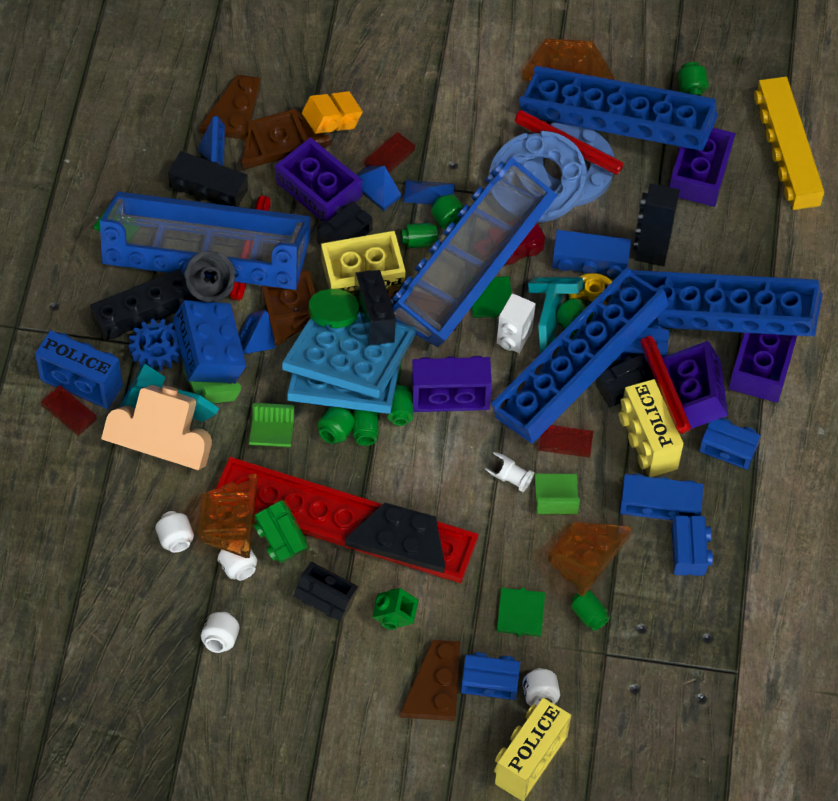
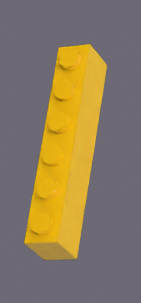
(789, 143)

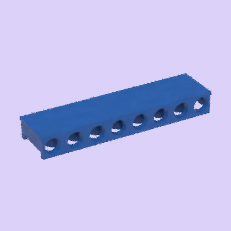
(620, 108)
(737, 302)
(581, 358)

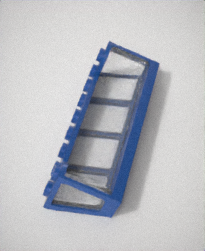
(166, 232)
(471, 252)

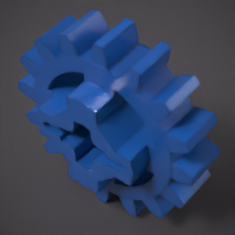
(156, 345)

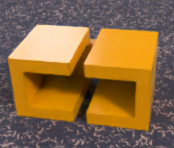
(326, 117)

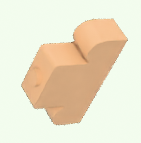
(160, 427)

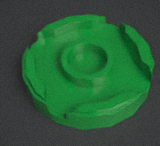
(333, 308)

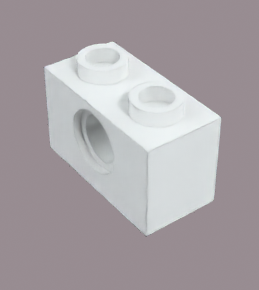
(515, 323)

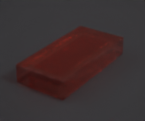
(391, 153)
(69, 410)
(567, 441)

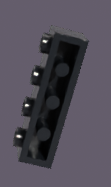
(655, 224)
(139, 304)

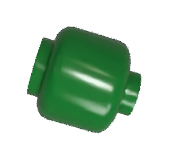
(692, 79)
(446, 210)
(570, 311)
(335, 424)

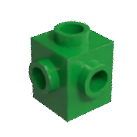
(395, 608)

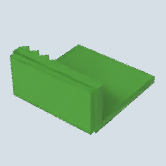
(215, 391)
(272, 424)
(556, 494)

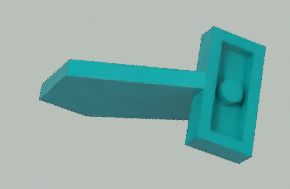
(555, 288)
(147, 376)

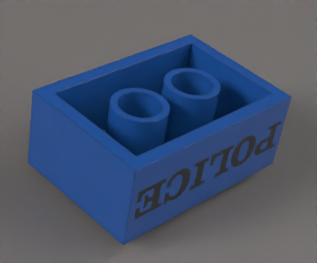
(209, 342)
(79, 369)

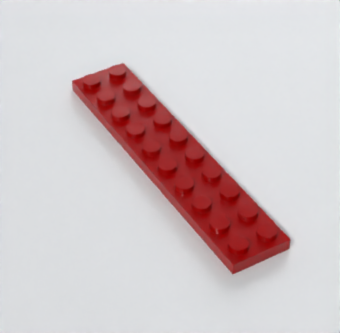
(336, 514)

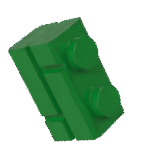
(281, 532)

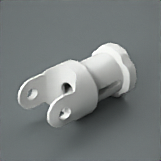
(513, 473)

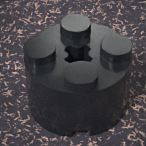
(222, 276)

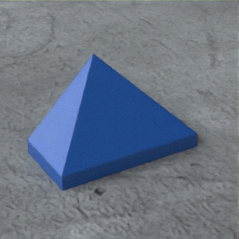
(213, 142)
(379, 186)
(426, 192)
(256, 333)

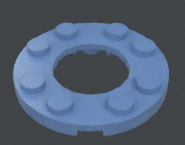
(563, 153)
(597, 178)

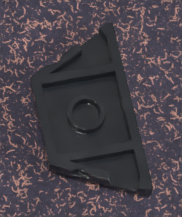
(400, 536)

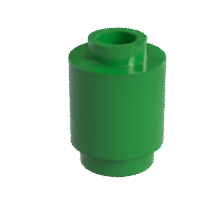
(419, 235)
(402, 406)
(365, 427)
(590, 610)

